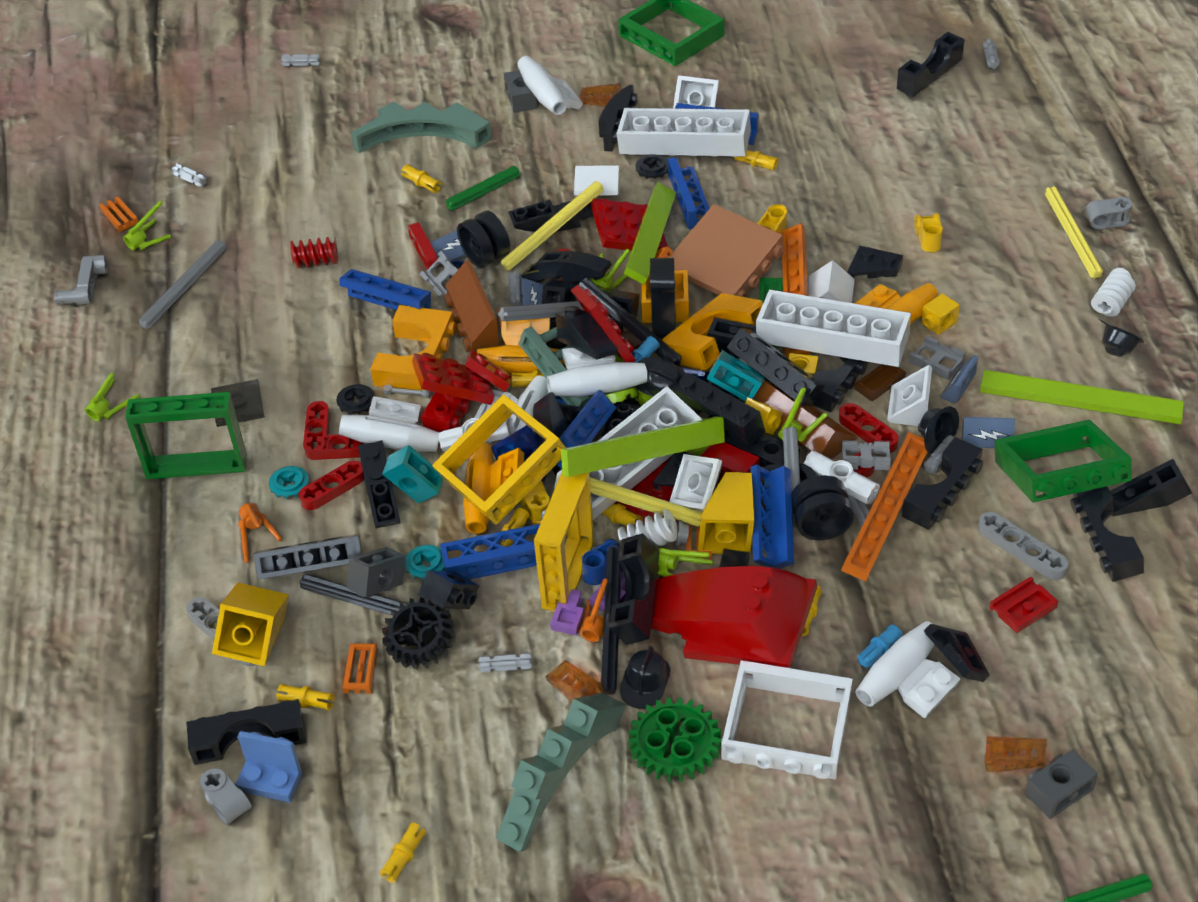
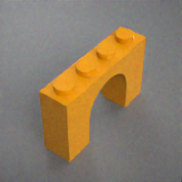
(421, 324)
(691, 337)

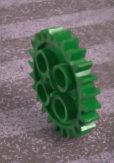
(698, 747)

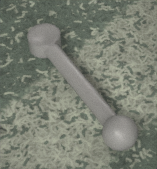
(388, 390)

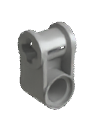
(1108, 213)
(223, 795)

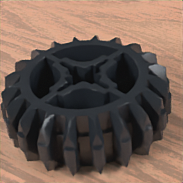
(404, 630)

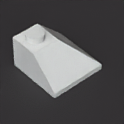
(696, 91)

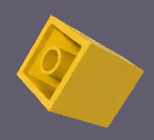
(728, 515)
(249, 623)

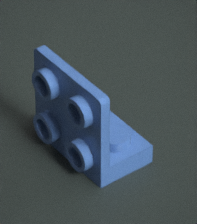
(269, 768)

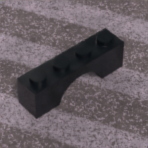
(945, 54)
(560, 291)
(838, 382)
(740, 419)
(928, 502)
(1117, 553)
(639, 563)
(213, 735)

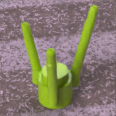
(137, 237)
(607, 280)
(99, 406)
(790, 422)
(669, 559)

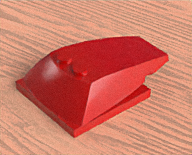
(735, 613)

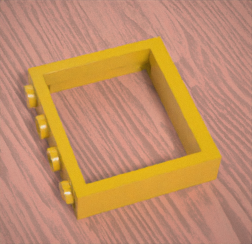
(521, 481)
(560, 564)

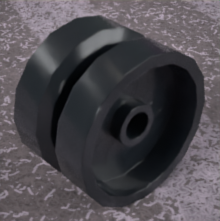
(483, 239)
(822, 508)

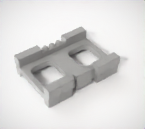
(437, 282)
(941, 352)
(866, 460)

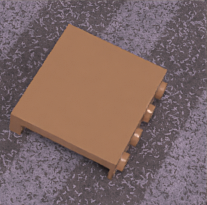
(727, 252)

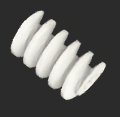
(1113, 293)
(657, 531)

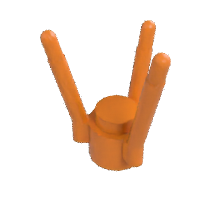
(252, 519)
(593, 624)

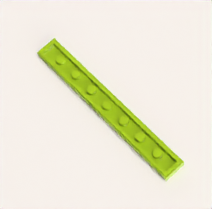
(650, 233)
(1082, 396)
(641, 446)

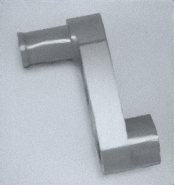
(84, 292)

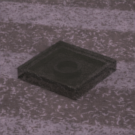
(246, 401)

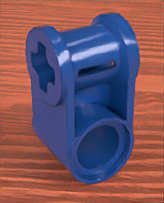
(595, 563)

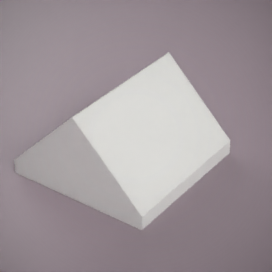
(606, 175)
(831, 283)
(910, 398)
(696, 481)

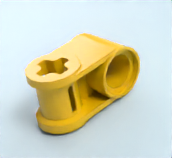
(775, 218)
(929, 232)
(536, 502)

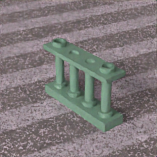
(545, 359)

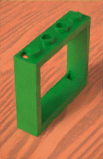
(632, 30)
(180, 409)
(1016, 449)

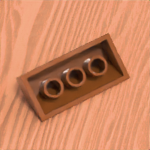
(471, 310)
(824, 438)

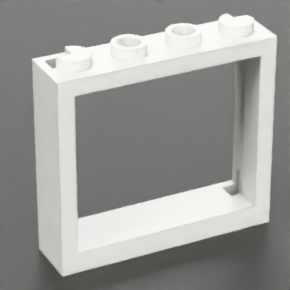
(794, 683)

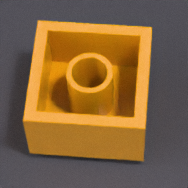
(681, 298)

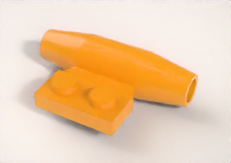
(910, 302)
(512, 356)
(484, 478)

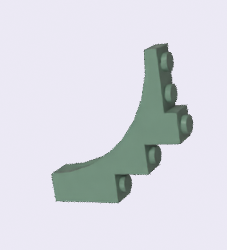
(424, 120)
(561, 748)

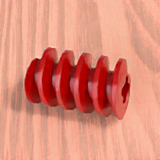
(314, 252)

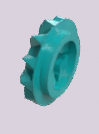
(287, 475)
(430, 554)

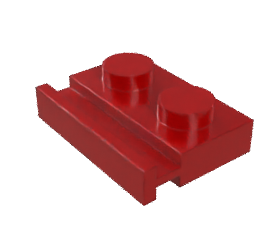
(487, 370)
(1023, 604)

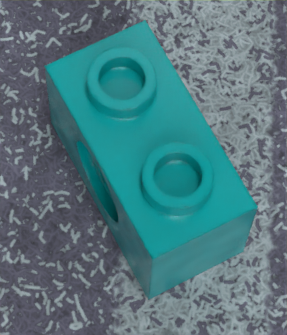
(735, 376)
(413, 474)

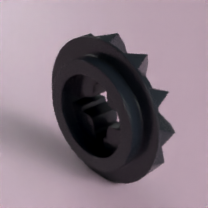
(646, 163)
(346, 396)

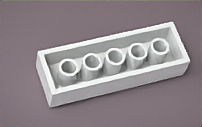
(684, 132)
(834, 327)
(659, 412)

